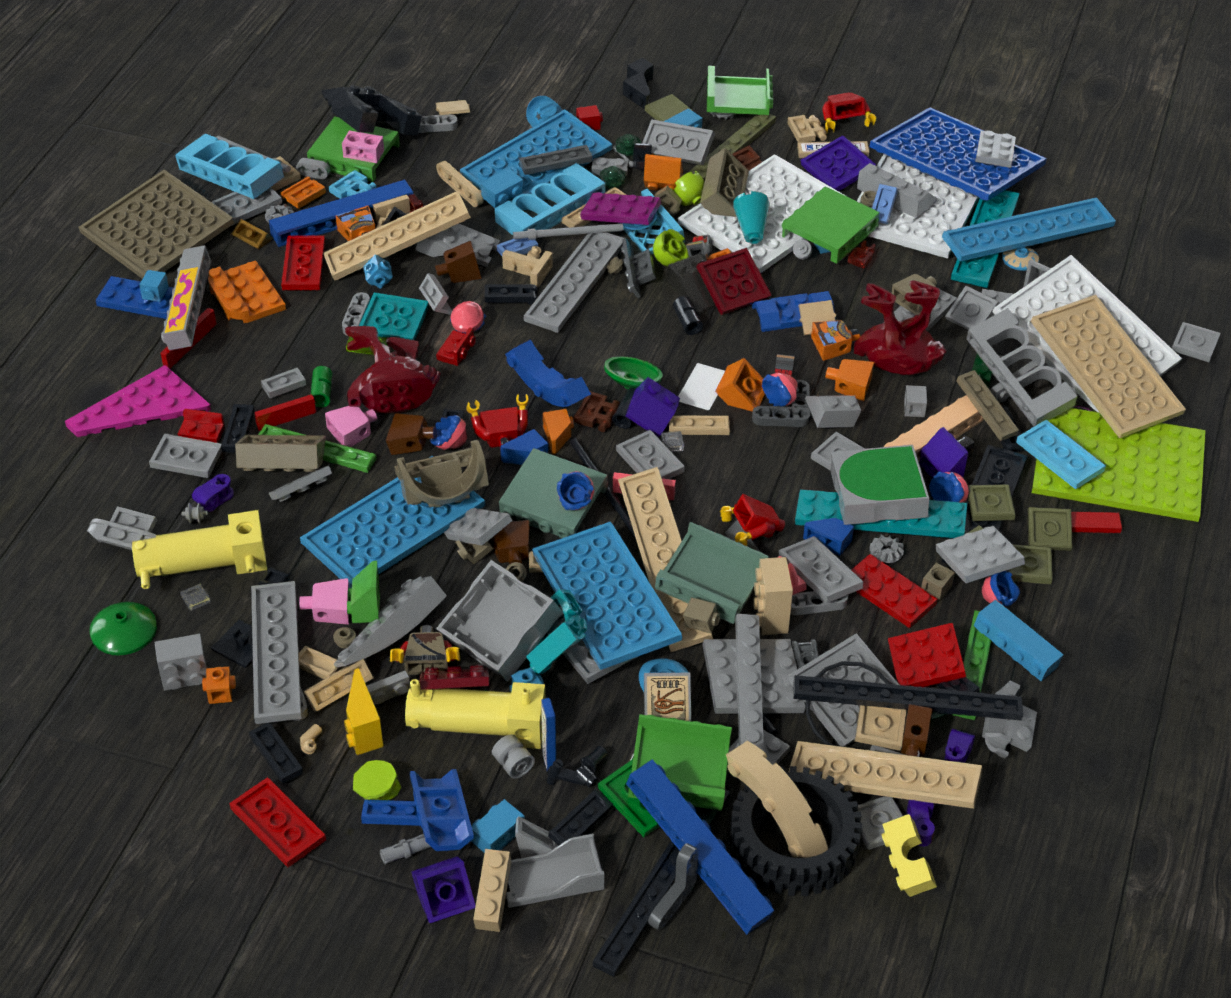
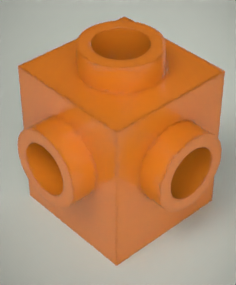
(219, 684)

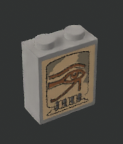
(667, 695)

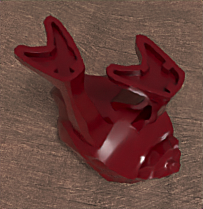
(901, 345)
(396, 379)

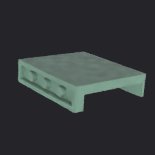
(535, 494)
(711, 570)

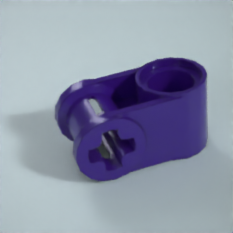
(213, 494)
(959, 746)

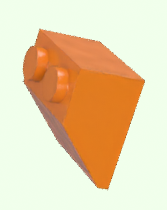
(661, 171)
(741, 386)

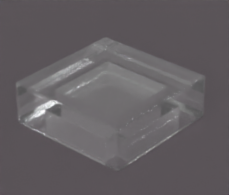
(673, 441)
(195, 597)

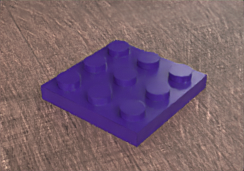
(836, 163)

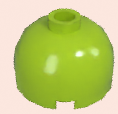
(689, 188)
(669, 247)

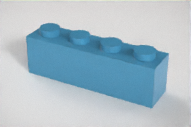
(1018, 640)

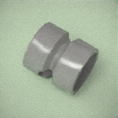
(513, 756)

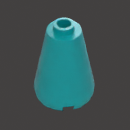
(752, 215)

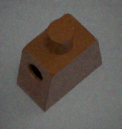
(460, 264)
(409, 434)
(512, 542)
(915, 740)

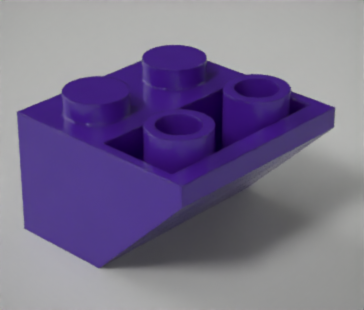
(943, 454)

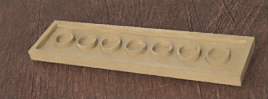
(397, 235)
(892, 774)

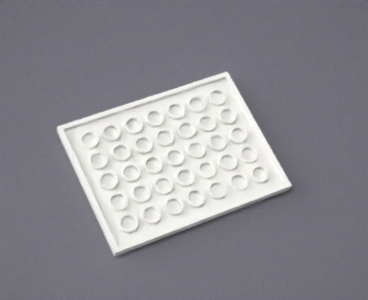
(786, 191)
(926, 231)
(1070, 283)

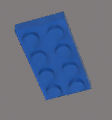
(126, 296)

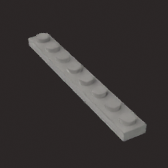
(749, 680)

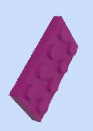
(620, 208)

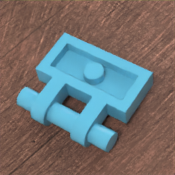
(349, 184)

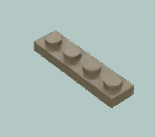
(987, 405)

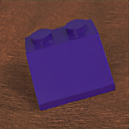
(652, 406)
(444, 889)

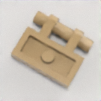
(802, 128)

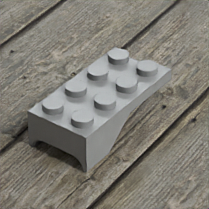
(455, 236)
(560, 873)

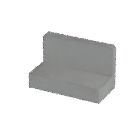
(435, 294)

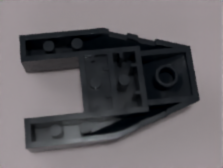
(365, 106)

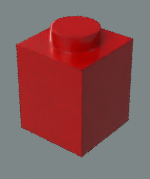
(590, 116)

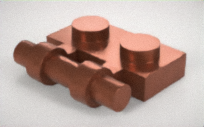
(591, 409)

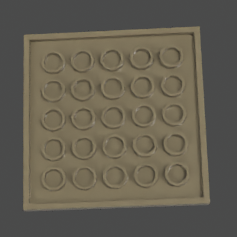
(156, 224)

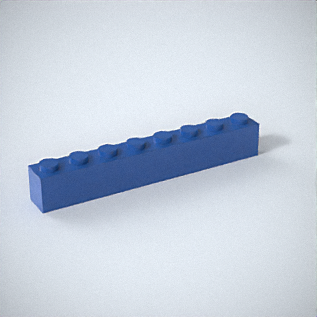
(322, 218)
(715, 864)

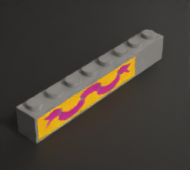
(186, 298)

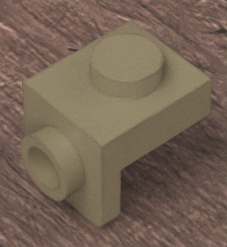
(669, 200)
(472, 551)

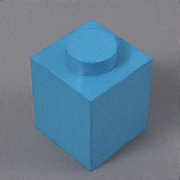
(153, 285)

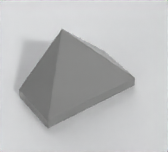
(532, 839)

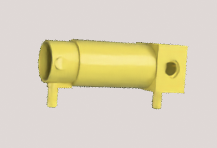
(201, 549)
(479, 711)

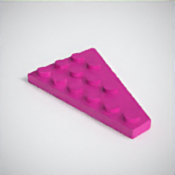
(149, 398)

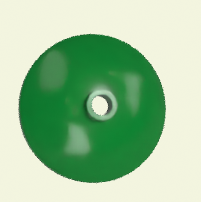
(631, 371)
(123, 628)

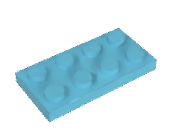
(1061, 454)

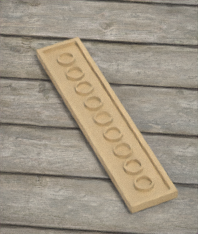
(657, 541)

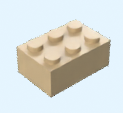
(773, 595)

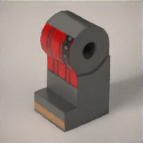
(700, 244)
(784, 364)

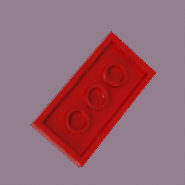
(303, 263)
(893, 591)
(277, 822)

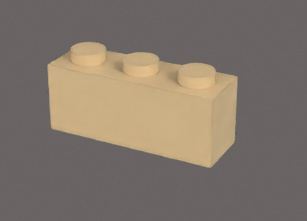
(492, 890)

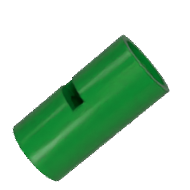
(321, 386)

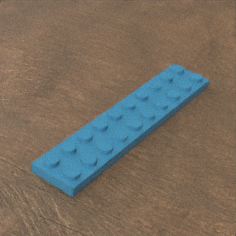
(1028, 229)

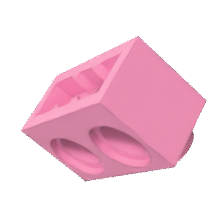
(363, 146)

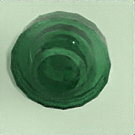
(626, 143)
(612, 177)

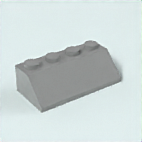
(909, 197)

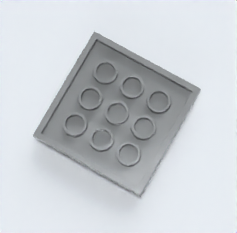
(776, 665)
(838, 717)

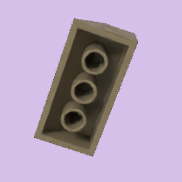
(723, 183)
(280, 451)

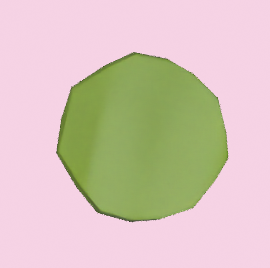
(376, 781)

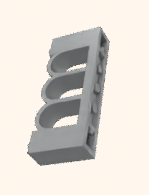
(1005, 326)

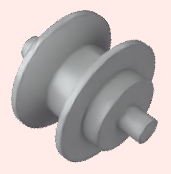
(802, 249)
(194, 513)

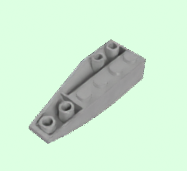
(395, 619)

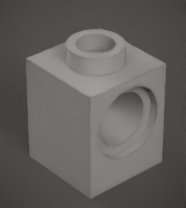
(915, 401)

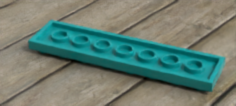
(980, 269)
(943, 518)

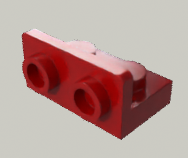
(456, 347)
(202, 425)

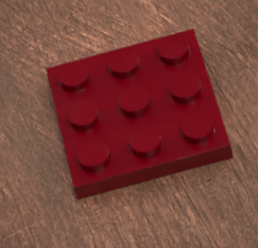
(733, 281)
(454, 677)

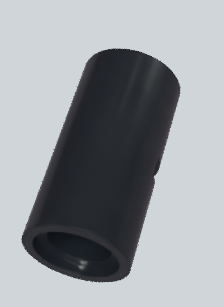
(687, 315)
(619, 417)

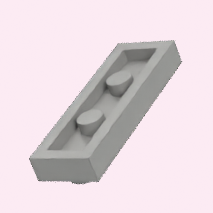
(300, 484)

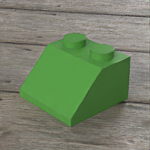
(365, 595)

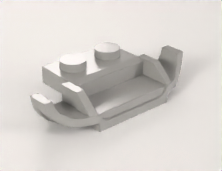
(123, 528)
(1004, 731)

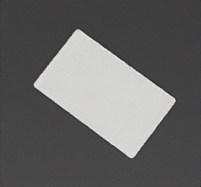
(701, 386)

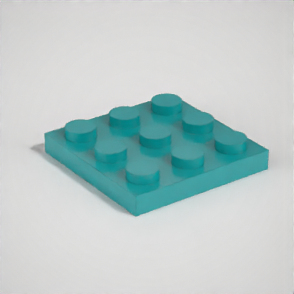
(395, 315)

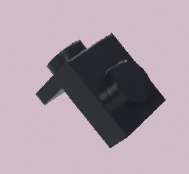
(639, 153)

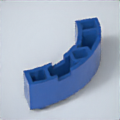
(544, 381)

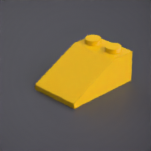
(362, 718)

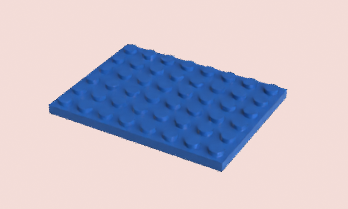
(949, 151)

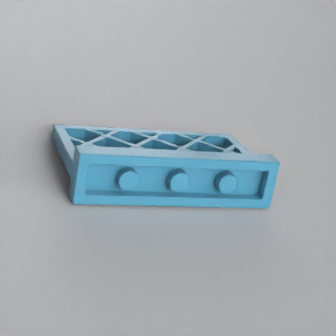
(664, 220)

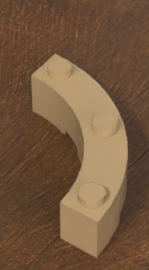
(779, 798)

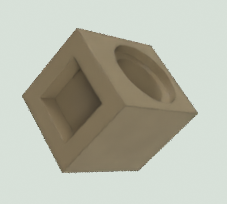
(938, 581)
(701, 615)

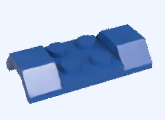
(784, 311)
(442, 811)

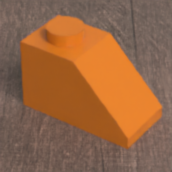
(557, 428)

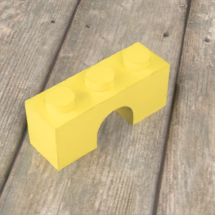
(901, 837)

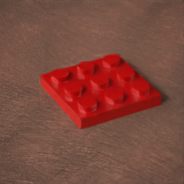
(927, 656)

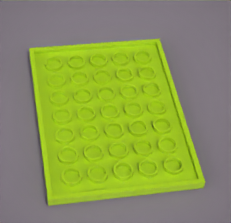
(1144, 472)

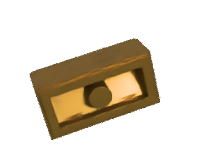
(251, 234)

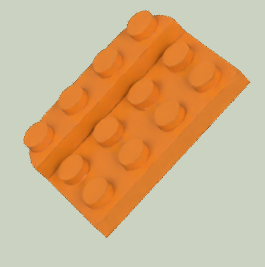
(245, 292)

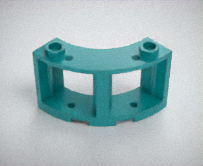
(562, 637)

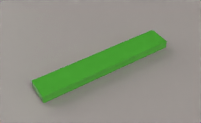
(333, 452)
(976, 657)

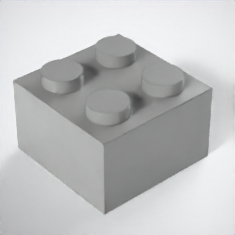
(181, 661)

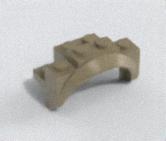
(441, 477)

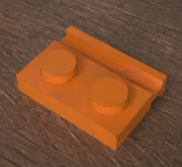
(303, 192)

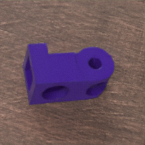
(921, 814)

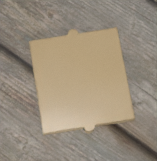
(452, 107)
(815, 312)

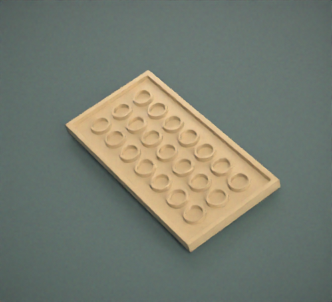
(1108, 366)

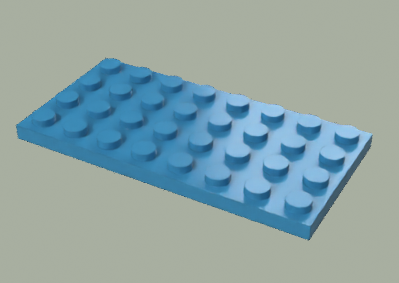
(551, 135)
(381, 530)
(613, 592)

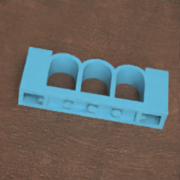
(229, 166)
(575, 178)

